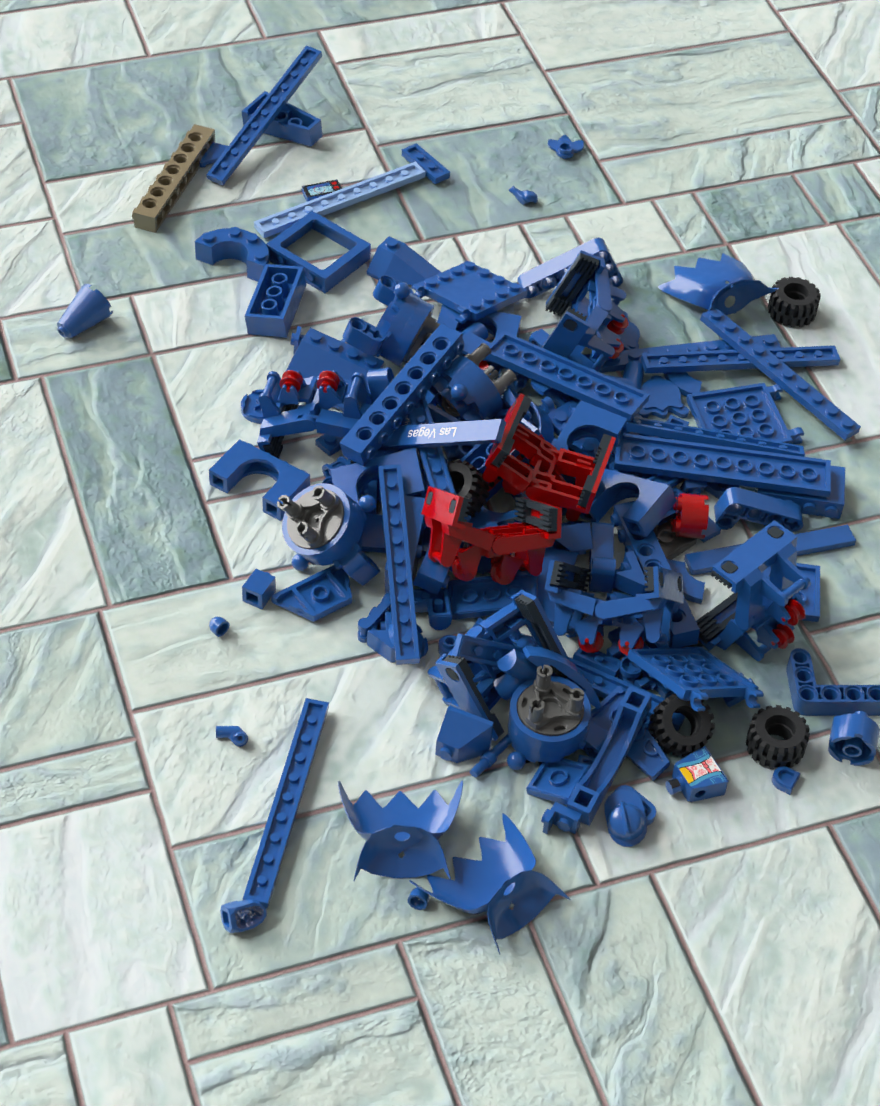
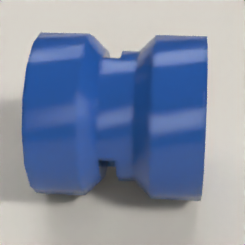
(628, 671)

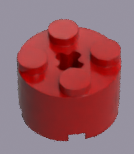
(690, 516)

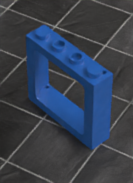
(324, 279)

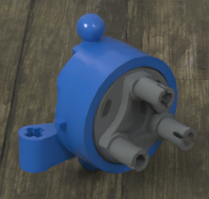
(550, 721)

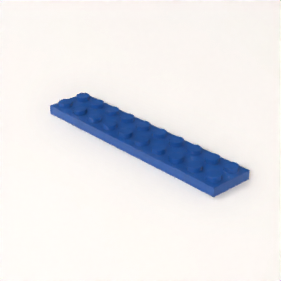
(724, 465)

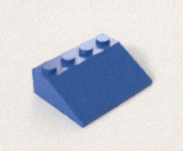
(324, 353)

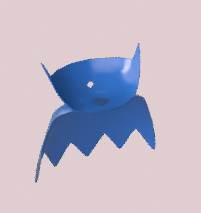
(707, 286)
(401, 828)
(497, 882)

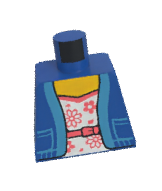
(697, 777)

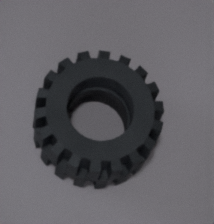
(794, 302)
(474, 485)
(781, 723)
(669, 737)

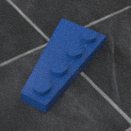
(645, 750)

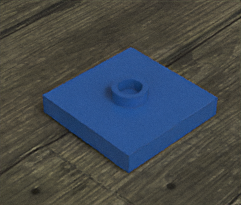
(557, 780)

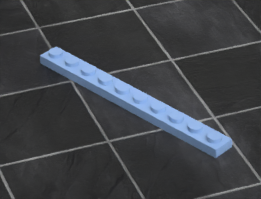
(341, 198)

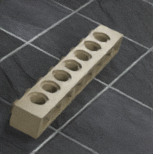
(173, 179)

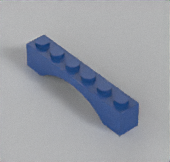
(623, 731)

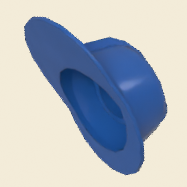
(625, 817)

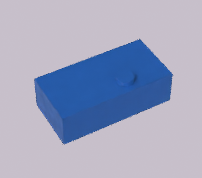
(275, 300)
(415, 528)

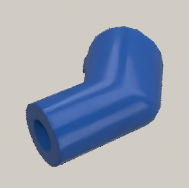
(234, 733)

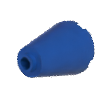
(83, 312)

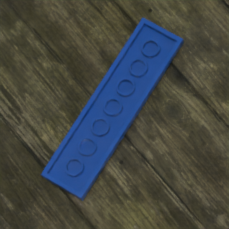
(567, 376)

